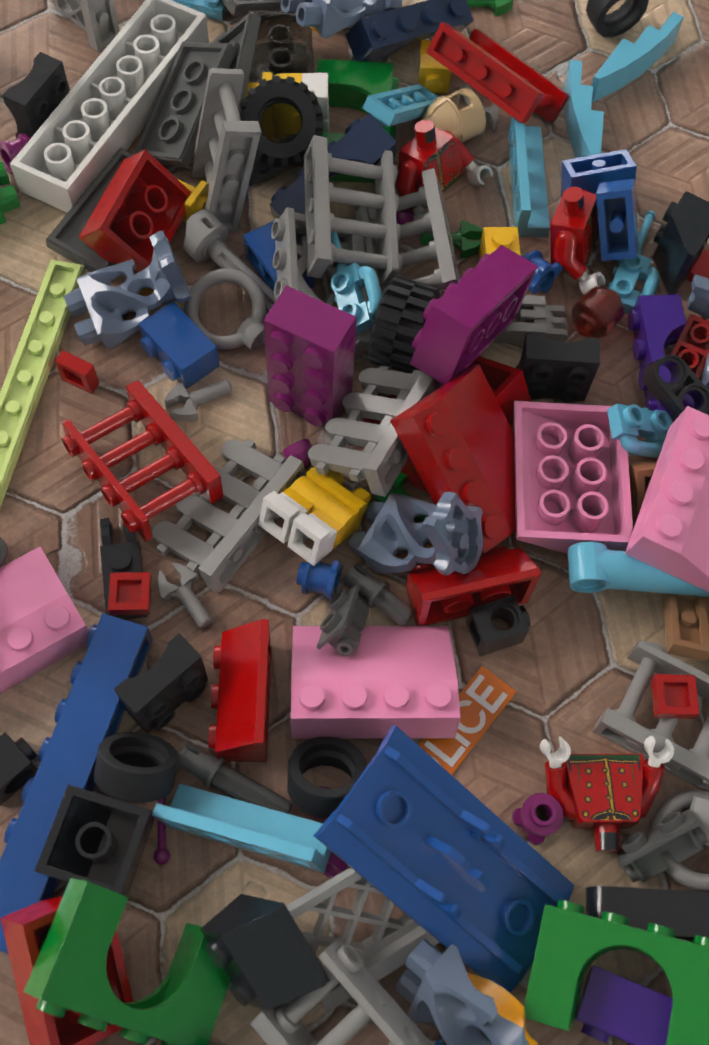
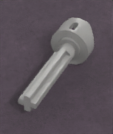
(208, 243)

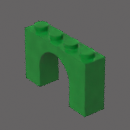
(349, 87)
(573, 941)
(74, 975)

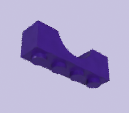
(656, 325)

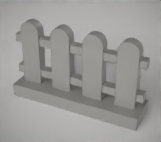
(383, 449)
(233, 533)

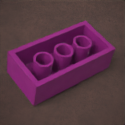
(471, 314)
(309, 356)

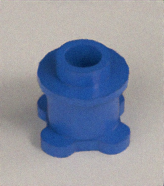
(544, 274)
(320, 578)

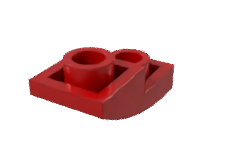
(693, 343)

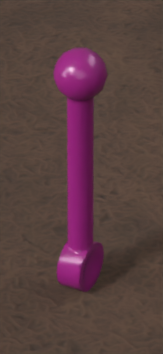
(161, 855)

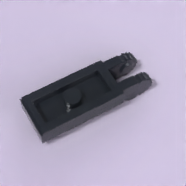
(118, 559)

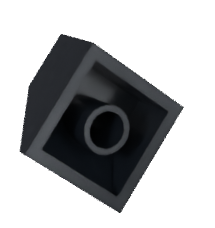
(681, 240)
(96, 840)
(262, 953)

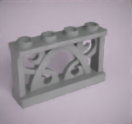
(290, 270)

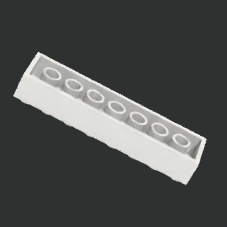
(106, 104)

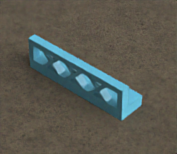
(528, 180)
(245, 826)

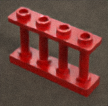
(497, 74)
(160, 430)

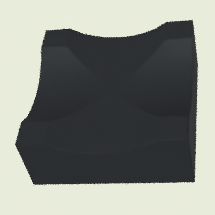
(37, 94)
(559, 368)
(165, 686)

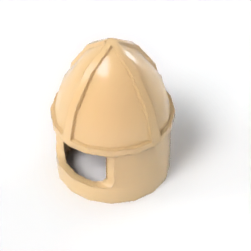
(463, 122)

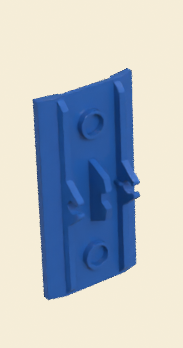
(445, 860)

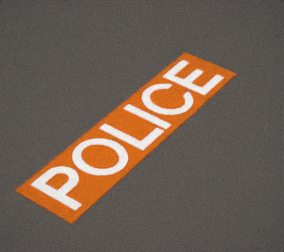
(479, 707)

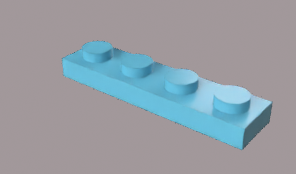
(399, 104)

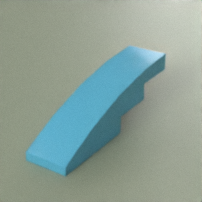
(633, 59)
(582, 123)

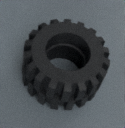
(293, 94)
(399, 322)

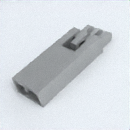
(548, 321)

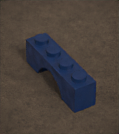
(387, 31)
(363, 142)

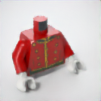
(435, 150)
(575, 235)
(605, 789)

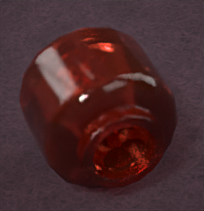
(597, 312)

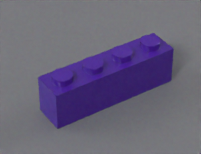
(622, 1010)

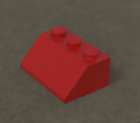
(134, 207)
(450, 597)
(242, 693)
(24, 937)

